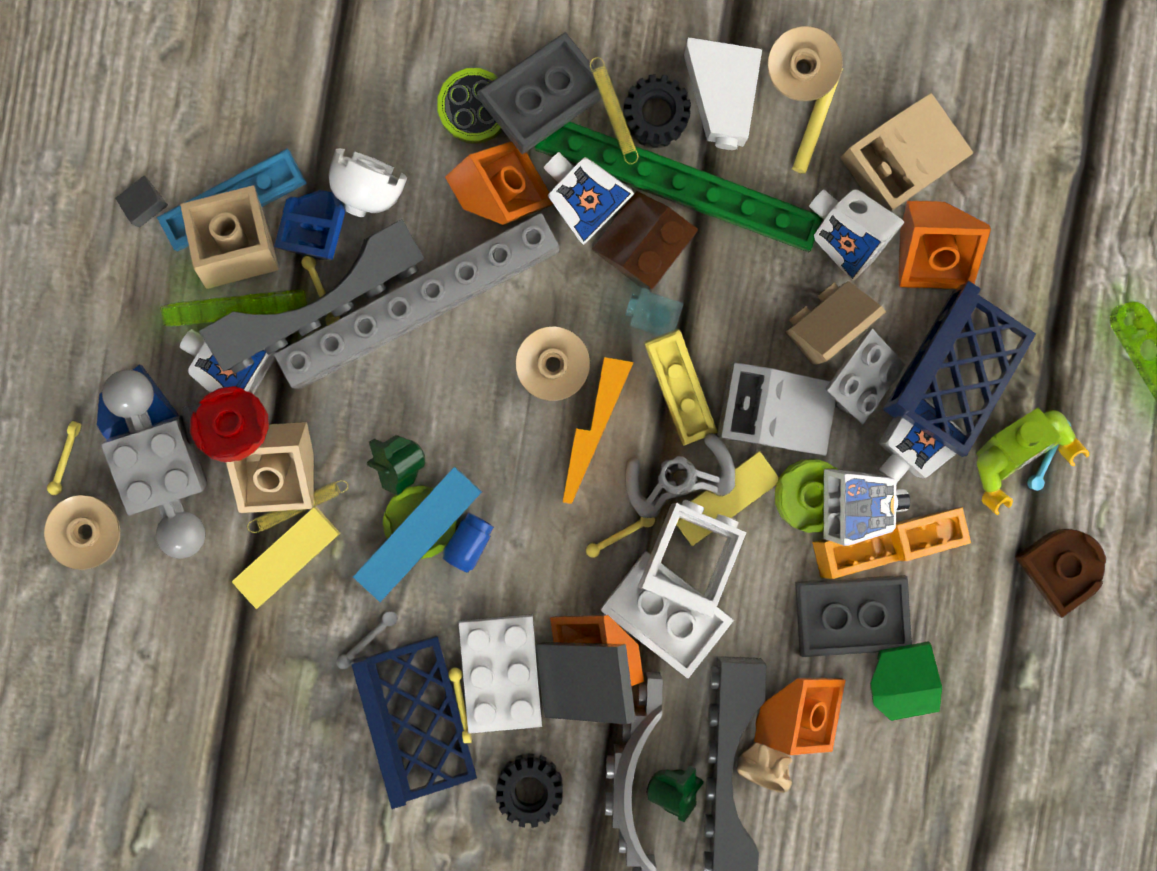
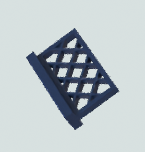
(939, 345)
(382, 730)

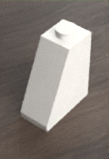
(724, 88)

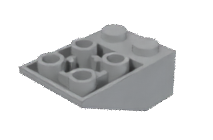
(776, 409)

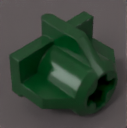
(396, 462)
(675, 791)

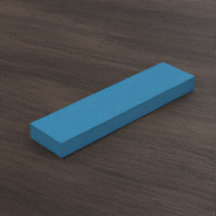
(270, 177)
(417, 534)

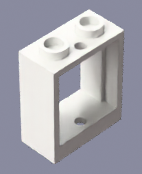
(721, 525)

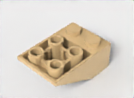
(906, 153)

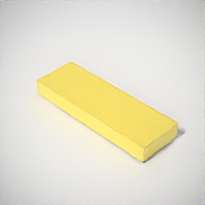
(680, 386)
(752, 480)
(286, 557)

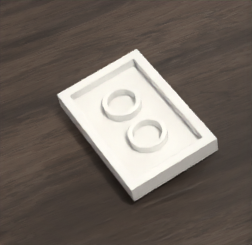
(665, 627)
(500, 673)

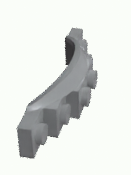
(622, 768)

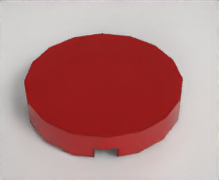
(229, 424)

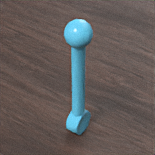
(1036, 481)

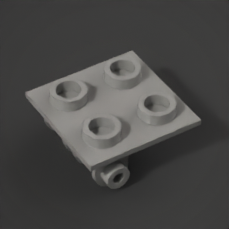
(865, 377)

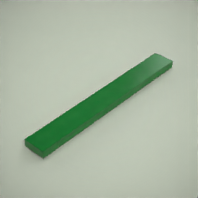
(687, 186)

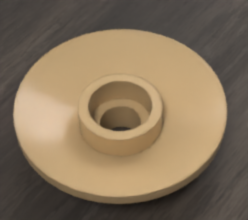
(806, 46)
(547, 344)
(65, 535)

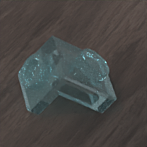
(653, 312)

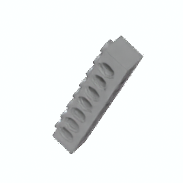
(417, 302)

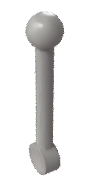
(388, 619)

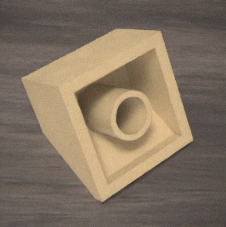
(228, 237)
(833, 322)
(277, 473)

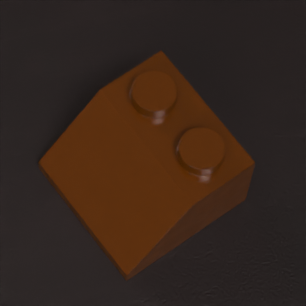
(645, 240)

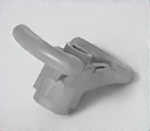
(651, 506)

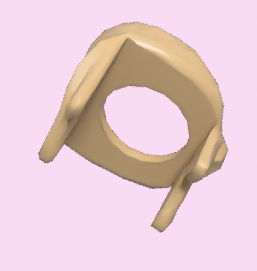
(765, 767)

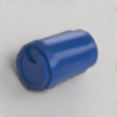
(468, 543)

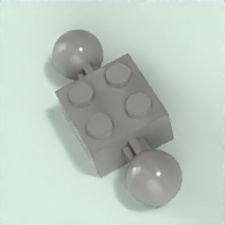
(154, 464)

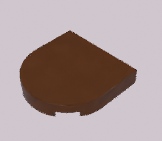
(1065, 568)

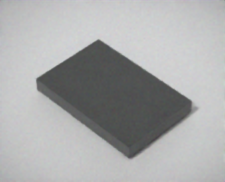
(542, 93)
(853, 615)
(585, 682)

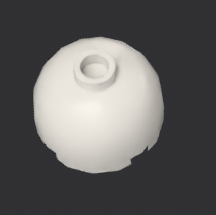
(364, 183)

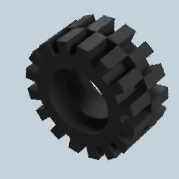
(662, 89)
(529, 812)

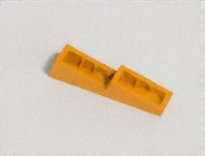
(612, 379)
(908, 541)

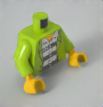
(1019, 446)

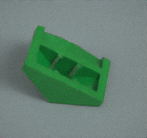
(906, 682)

